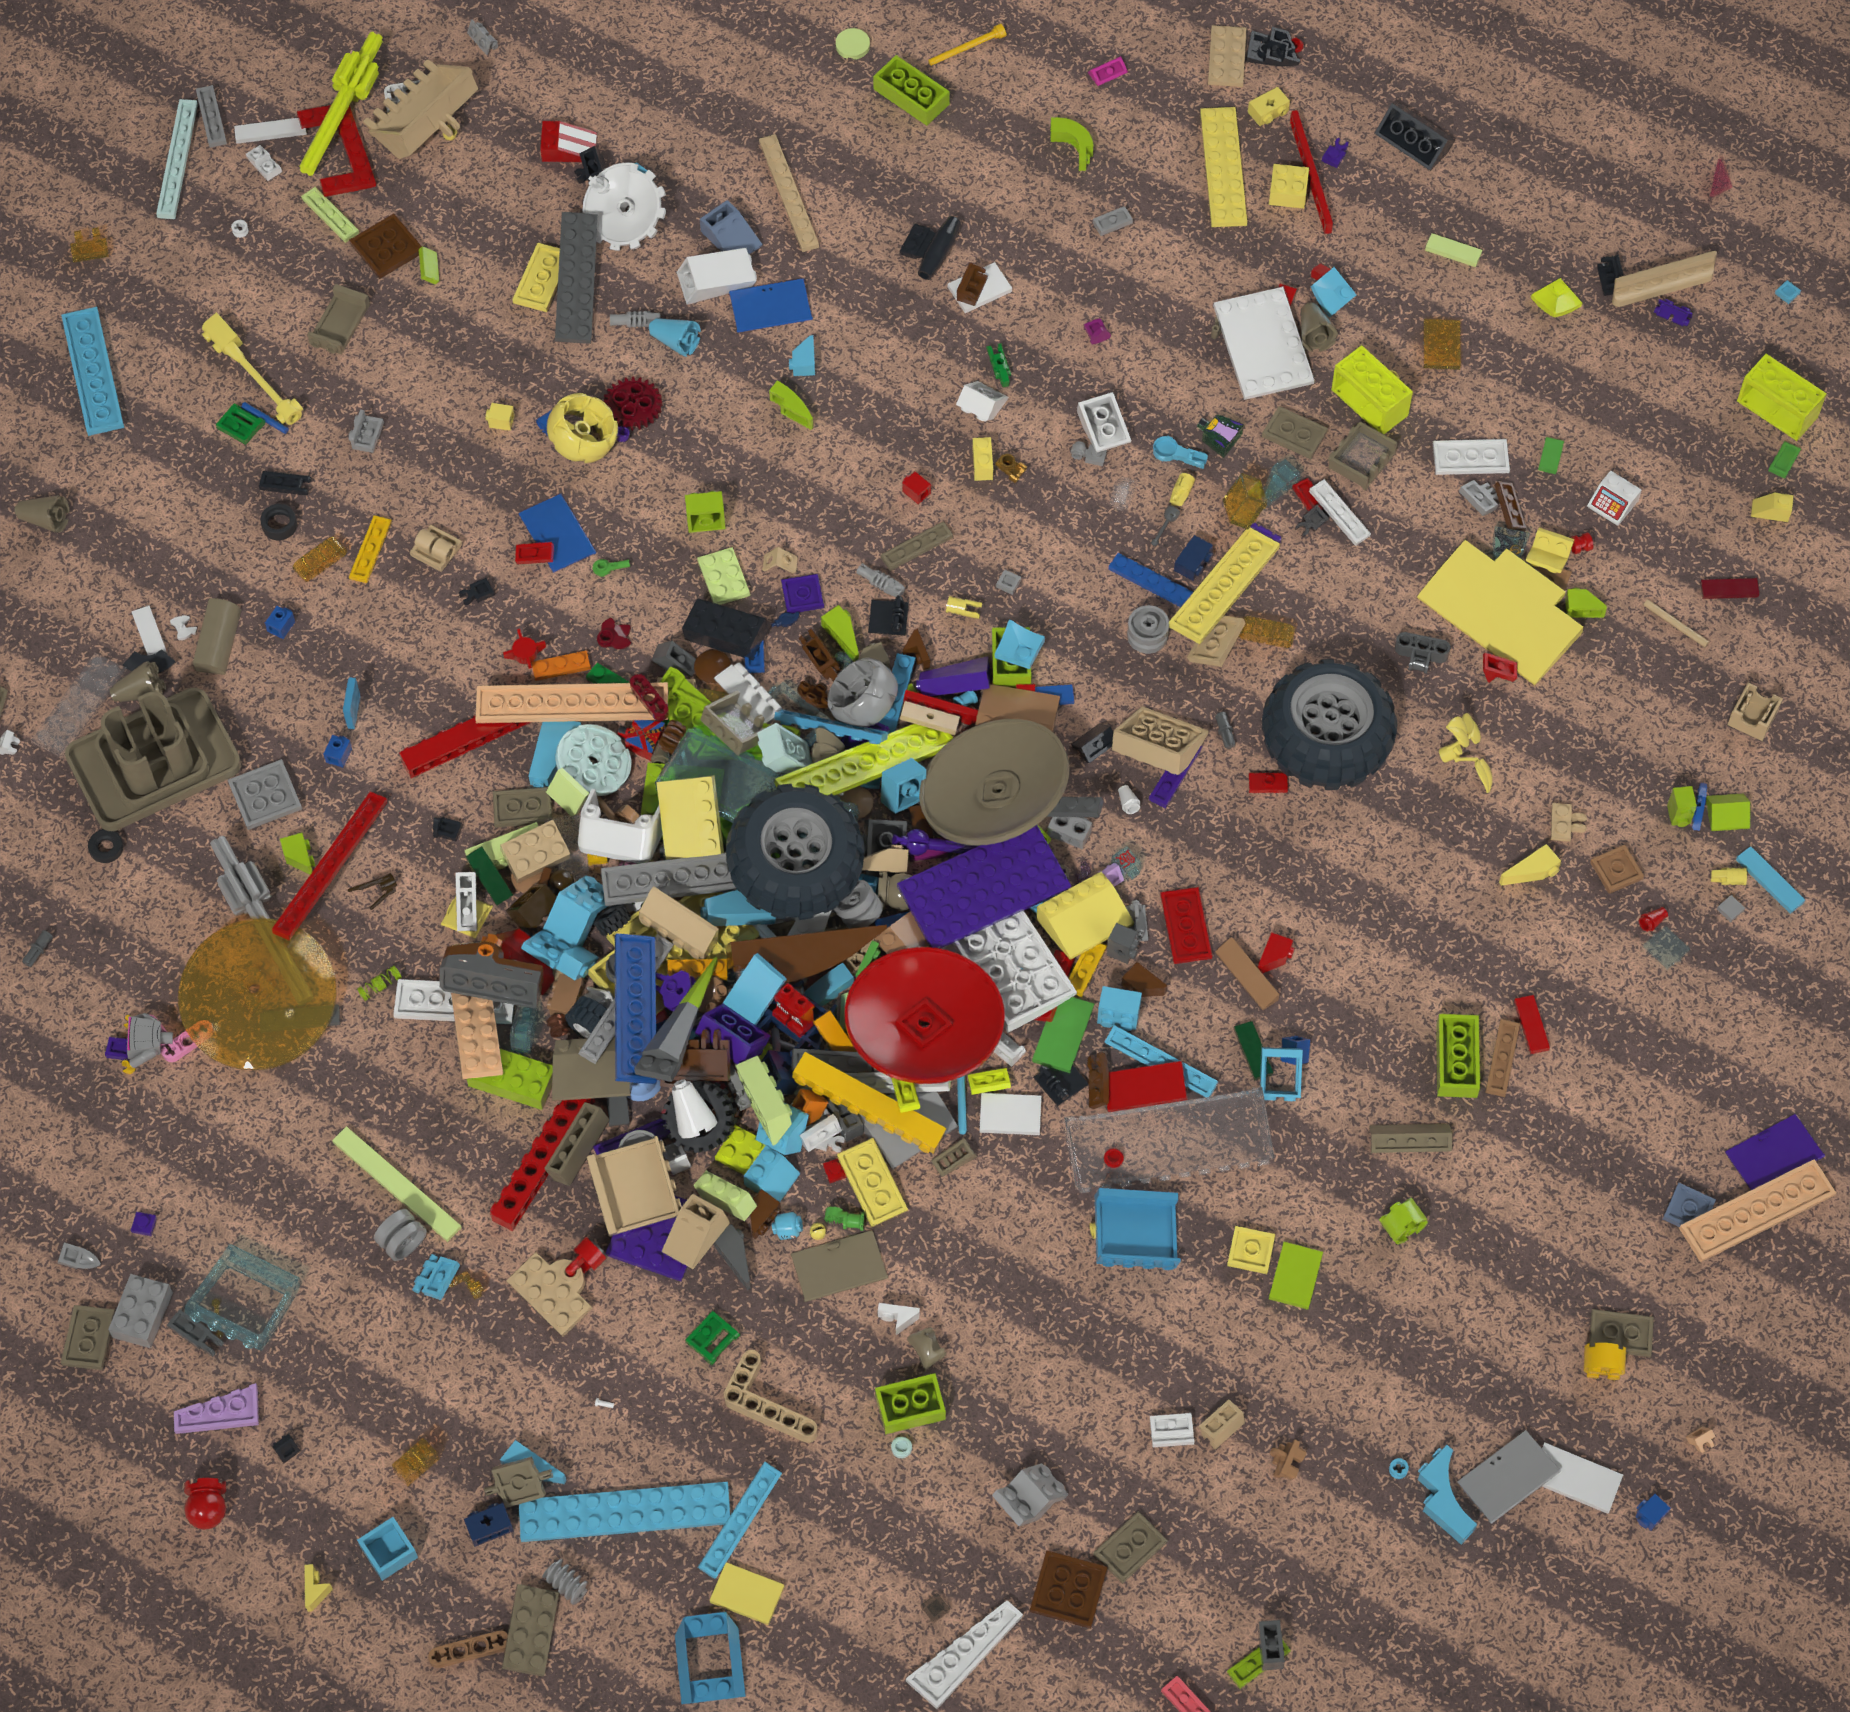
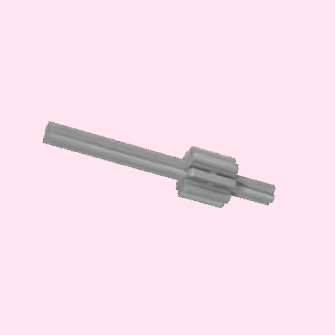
(241, 883)

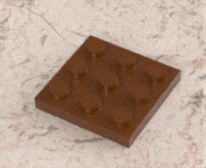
(386, 246)
(1068, 1589)

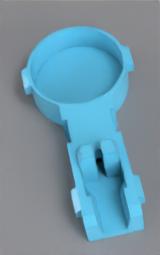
(1167, 449)

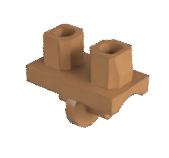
(1283, 1458)

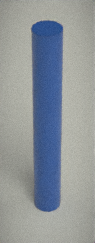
(268, 419)

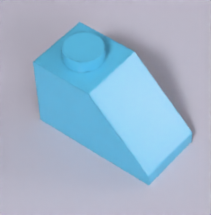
(803, 358)

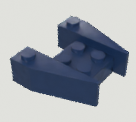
(811, 1039)

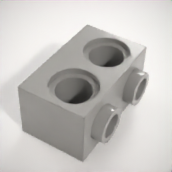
(1068, 832)

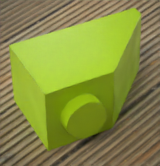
(1583, 604)

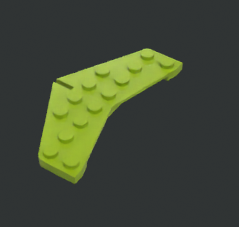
(688, 703)

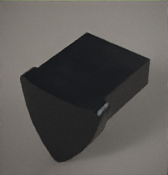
(446, 828)

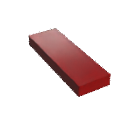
(1531, 1024)

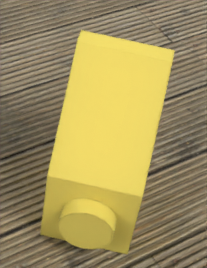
(1773, 507)

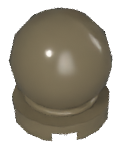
(889, 893)

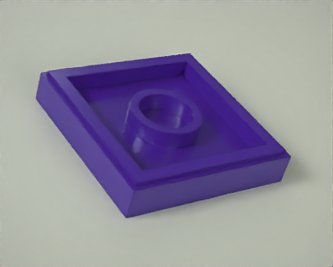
(802, 593)

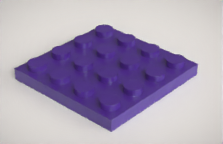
(644, 1248)

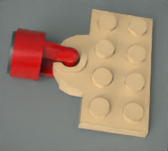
(556, 1287)

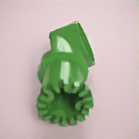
(849, 1220)

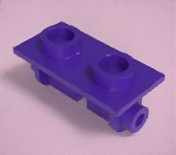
(1680, 314)

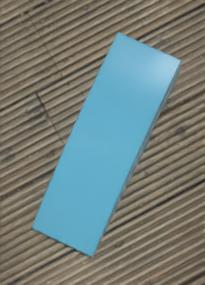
(830, 985)

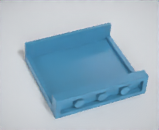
(1136, 1228)

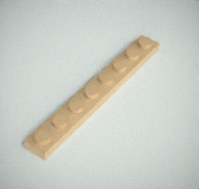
(789, 193)

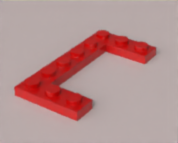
(362, 174)

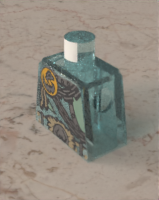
(1511, 539)

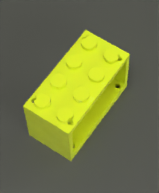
(1371, 390)
(1781, 397)

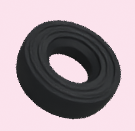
(105, 857)

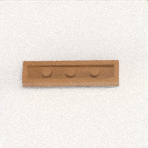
(1502, 1058)

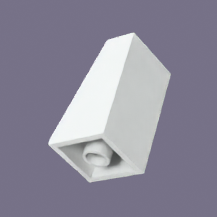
(715, 274)

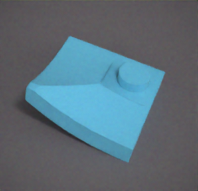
(1332, 292)
(1019, 645)

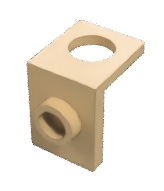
(782, 559)

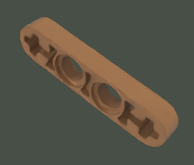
(627, 814)
(468, 1645)

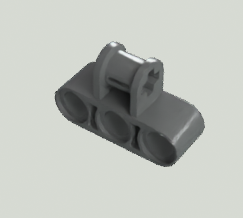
(1421, 657)

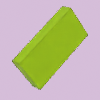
(428, 265)

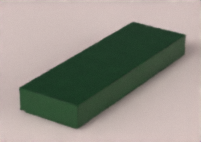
(489, 875)
(1251, 1048)

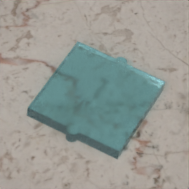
(1666, 947)

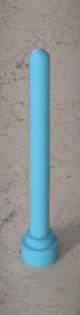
(961, 1105)

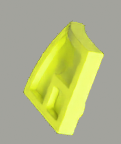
(1556, 299)

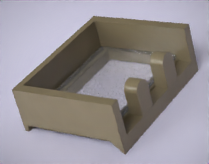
(1362, 455)
(733, 723)

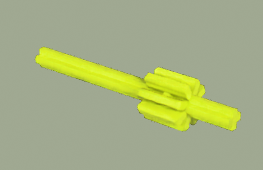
(353, 82)

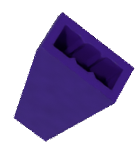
(956, 678)

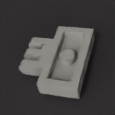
(1480, 497)

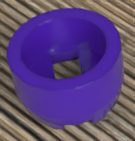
(623, 438)

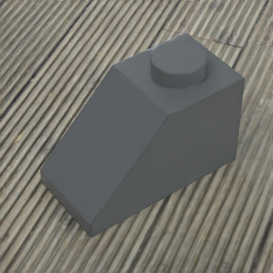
(672, 655)

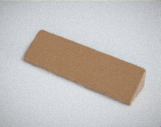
(1247, 974)

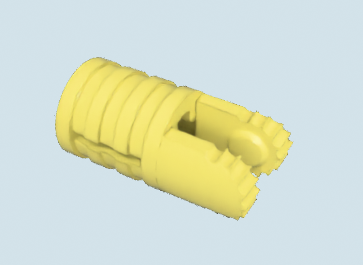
(959, 607)

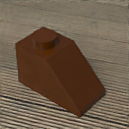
(1143, 981)

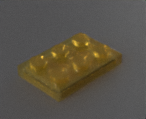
(1441, 344)

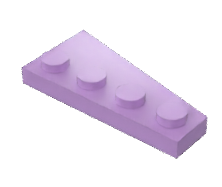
(223, 1412)

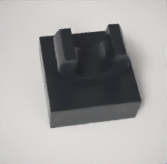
(285, 1448)

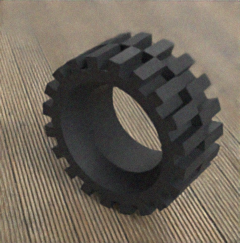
(724, 1115)

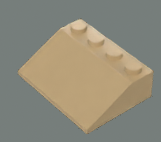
(1158, 740)

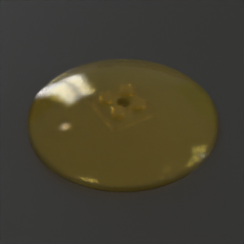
(262, 1026)

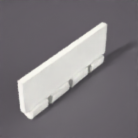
(737, 678)

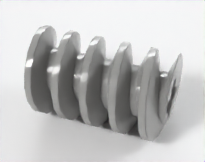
(565, 1581)

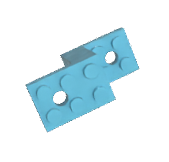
(568, 921)

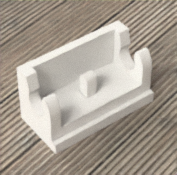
(1009, 1050)

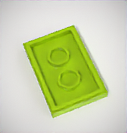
(1295, 1275)

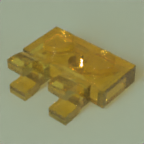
(89, 250)

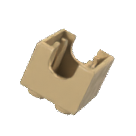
(1754, 712)

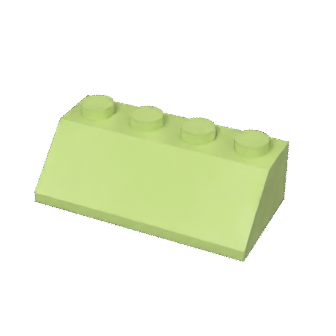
(764, 1098)

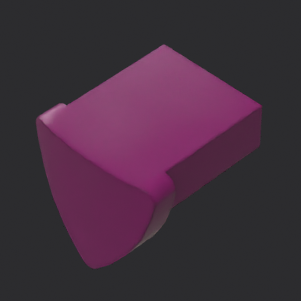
(1096, 331)

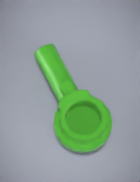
(603, 567)

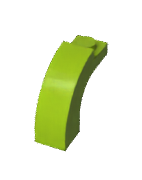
(1075, 134)

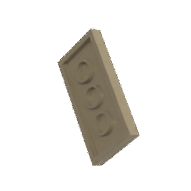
(530, 1630)

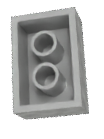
(140, 1311)

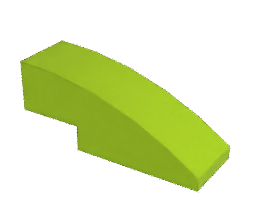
(791, 404)

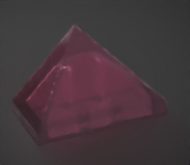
(1721, 180)

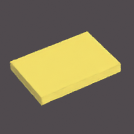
(747, 1593)

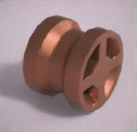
(557, 1025)

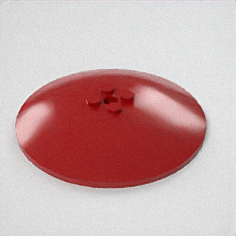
(929, 987)

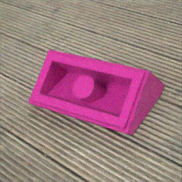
(1108, 71)

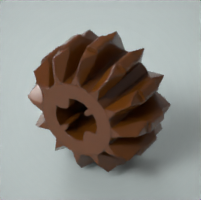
(671, 736)

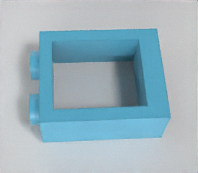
(1281, 1052)

